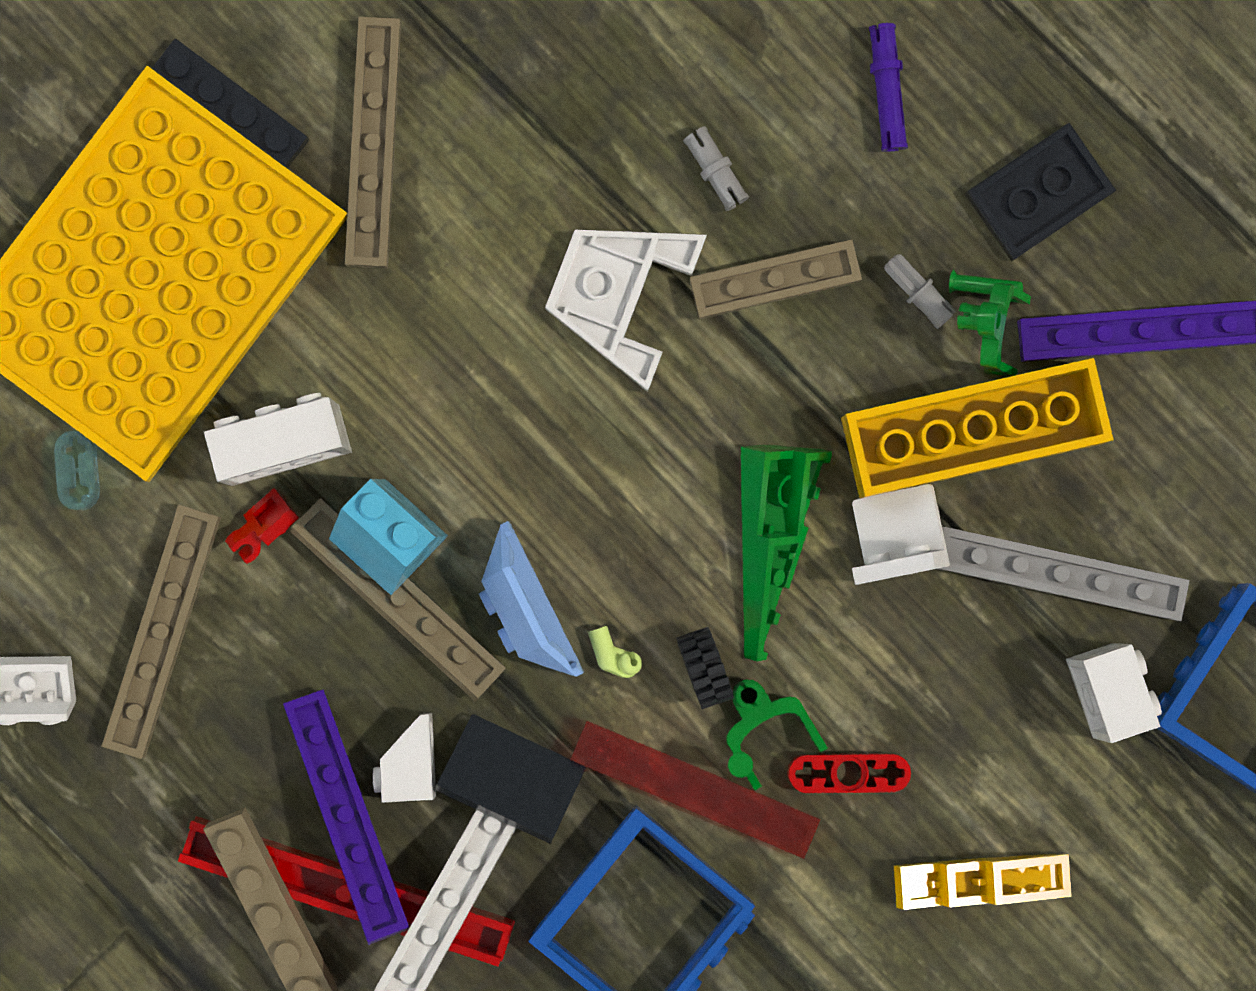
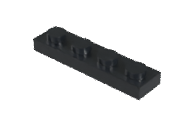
(230, 103)

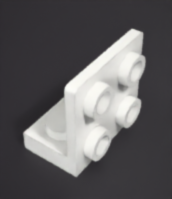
(899, 534)

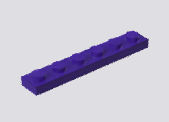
(1137, 331)
(346, 817)

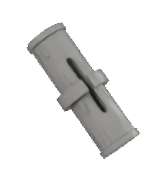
(716, 168)

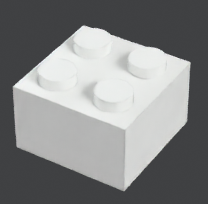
(1114, 692)

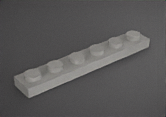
(1065, 574)

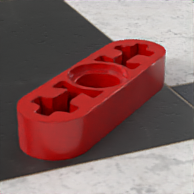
(880, 782)

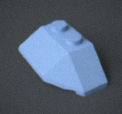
(524, 607)

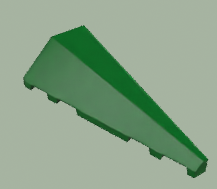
(775, 501)

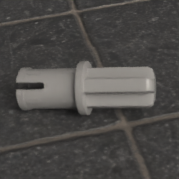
(920, 291)

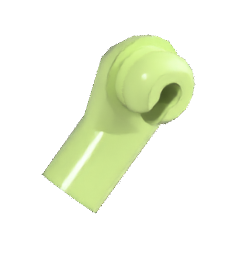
(611, 658)

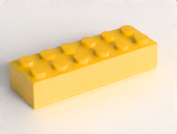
(977, 428)

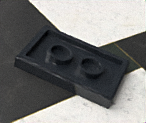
(1040, 192)
(510, 778)

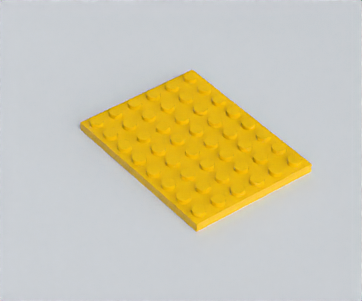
(153, 272)

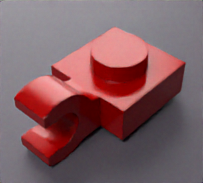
(264, 523)

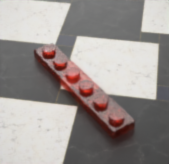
(695, 789)

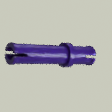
(888, 86)

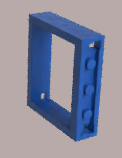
(1192, 672)
(708, 953)

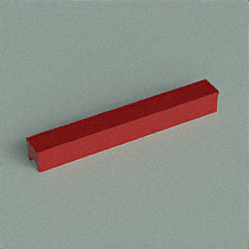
(322, 885)

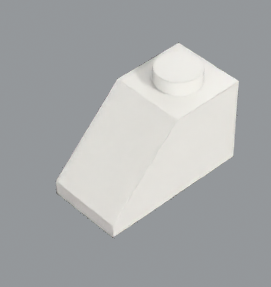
(409, 765)

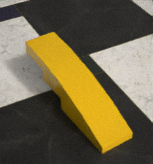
(982, 881)

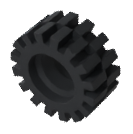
(705, 668)

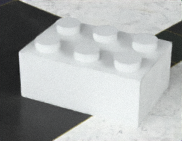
(277, 440)

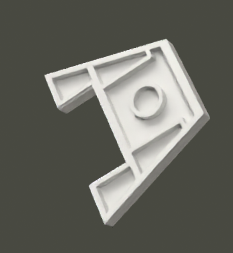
(603, 284)

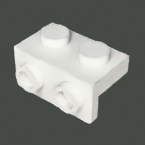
(36, 689)

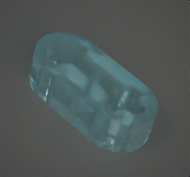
(67, 472)

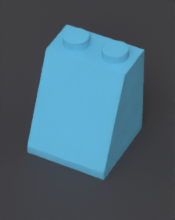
(385, 534)

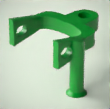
(989, 316)
(754, 714)

